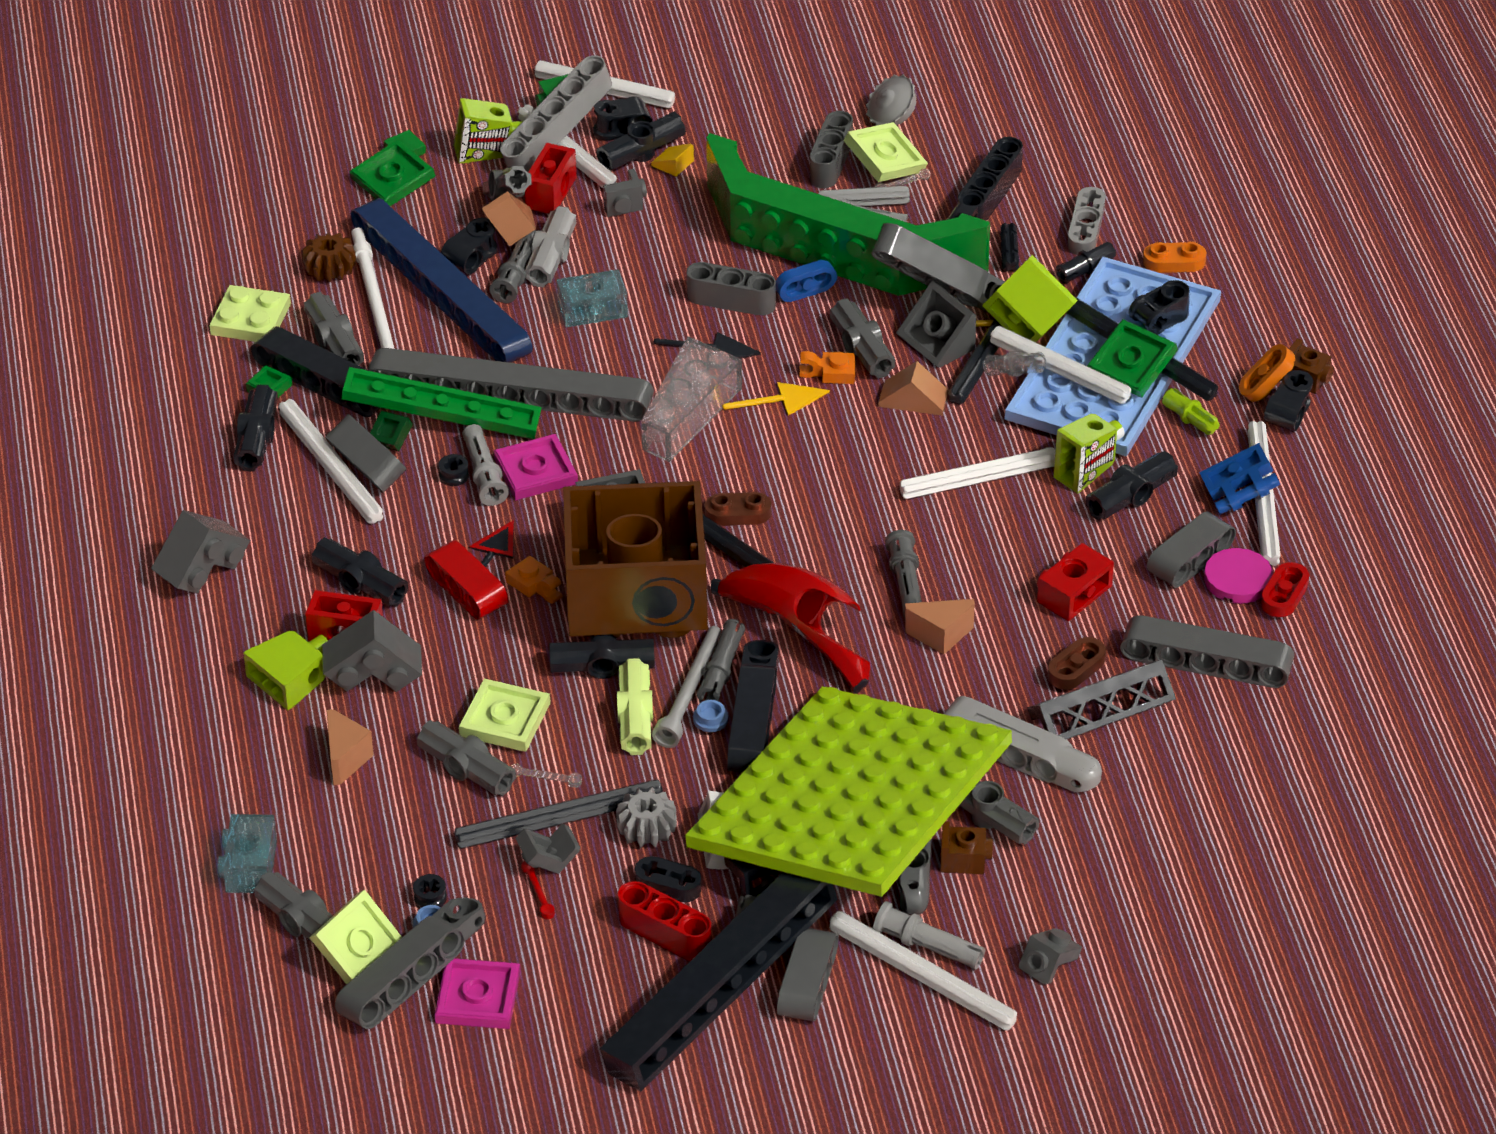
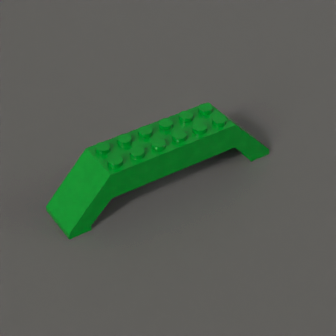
(817, 228)

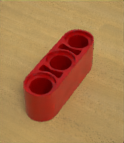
(466, 579)
(663, 919)

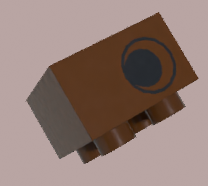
(635, 559)

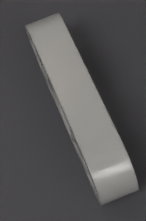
(1082, 211)

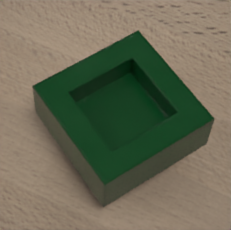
(391, 430)

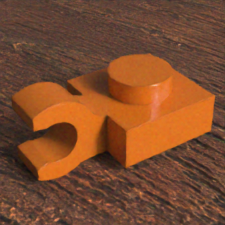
(832, 367)
(534, 577)

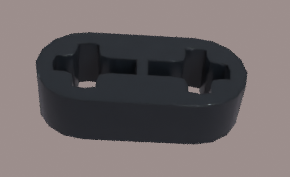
(669, 878)

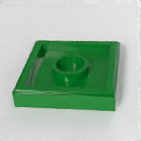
(392, 173)
(1133, 356)

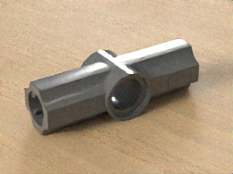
(513, 179)
(332, 329)
(862, 338)
(466, 758)
(993, 810)
(297, 910)

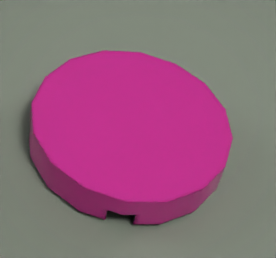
(1237, 575)

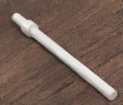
(363, 257)

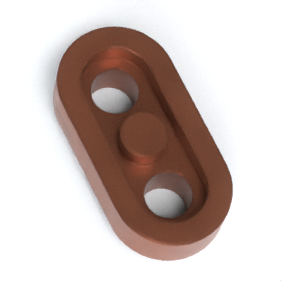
(738, 508)
(1076, 663)

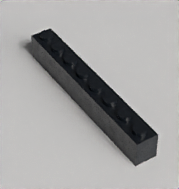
(715, 978)

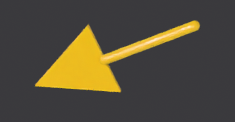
(792, 395)

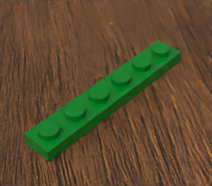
(441, 402)

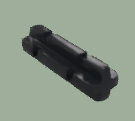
(1009, 247)

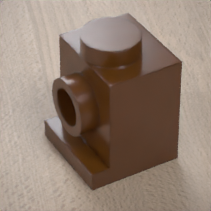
(1312, 362)
(964, 849)

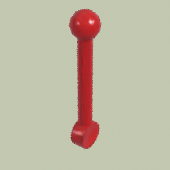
(547, 910)

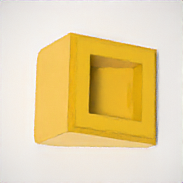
(675, 159)

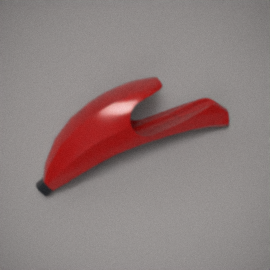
(800, 601)

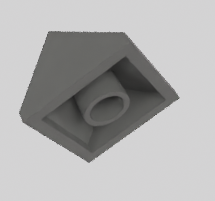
(939, 326)

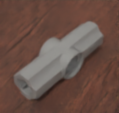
(550, 246)

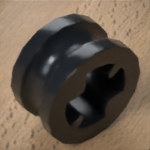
(452, 462)
(428, 884)

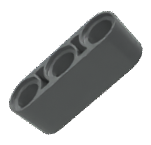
(830, 149)
(731, 288)
(365, 453)
(1190, 549)
(807, 974)

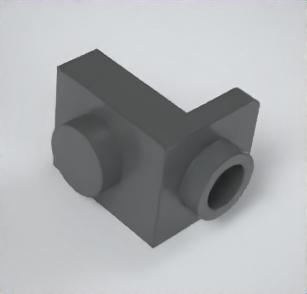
(625, 195)
(547, 852)
(1046, 952)

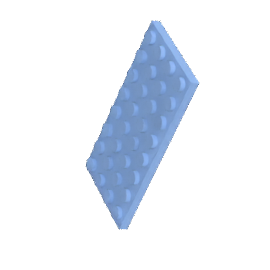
(1051, 401)

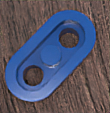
(806, 280)

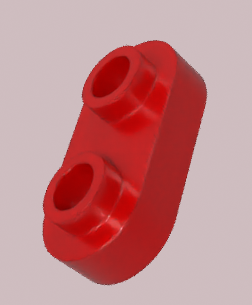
(1285, 589)

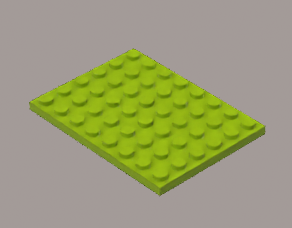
(850, 790)

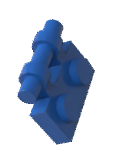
(1237, 472)

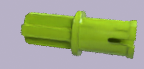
(1190, 411)

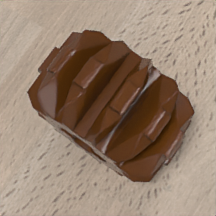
(329, 257)

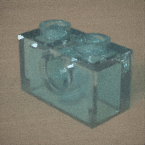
(592, 298)
(248, 851)

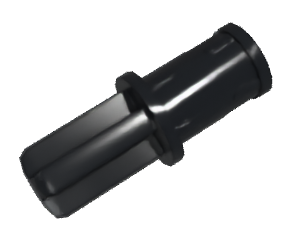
(1084, 262)

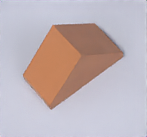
(510, 217)
(914, 391)
(939, 622)
(349, 745)

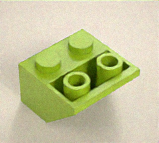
(1030, 301)

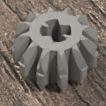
(646, 817)

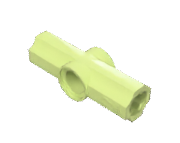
(634, 706)

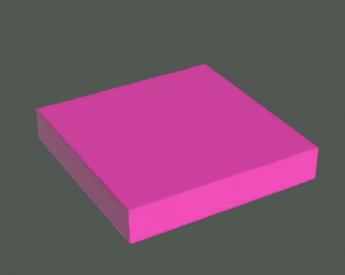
(535, 467)
(477, 993)

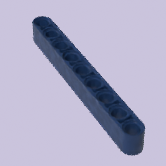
(442, 282)

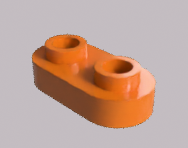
(1174, 257)
(1266, 373)

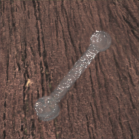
(924, 174)
(574, 779)

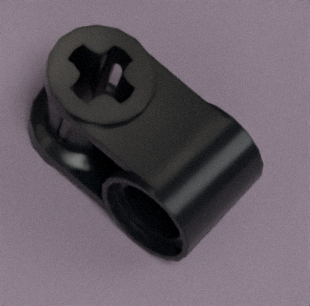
(618, 117)
(471, 246)
(1163, 306)
(1290, 400)

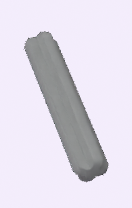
(871, 196)

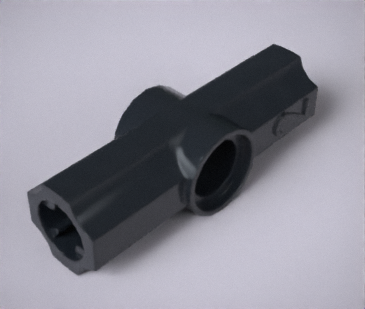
(641, 141)
(255, 428)
(1131, 485)
(360, 572)
(600, 655)

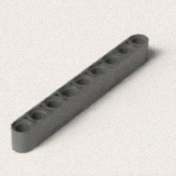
(534, 385)

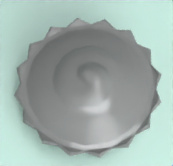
(892, 101)

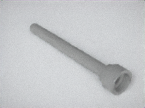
(669, 728)

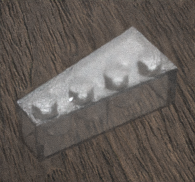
(689, 397)

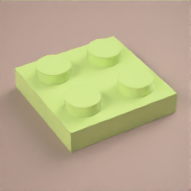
(885, 151)
(249, 313)
(505, 714)
(355, 936)

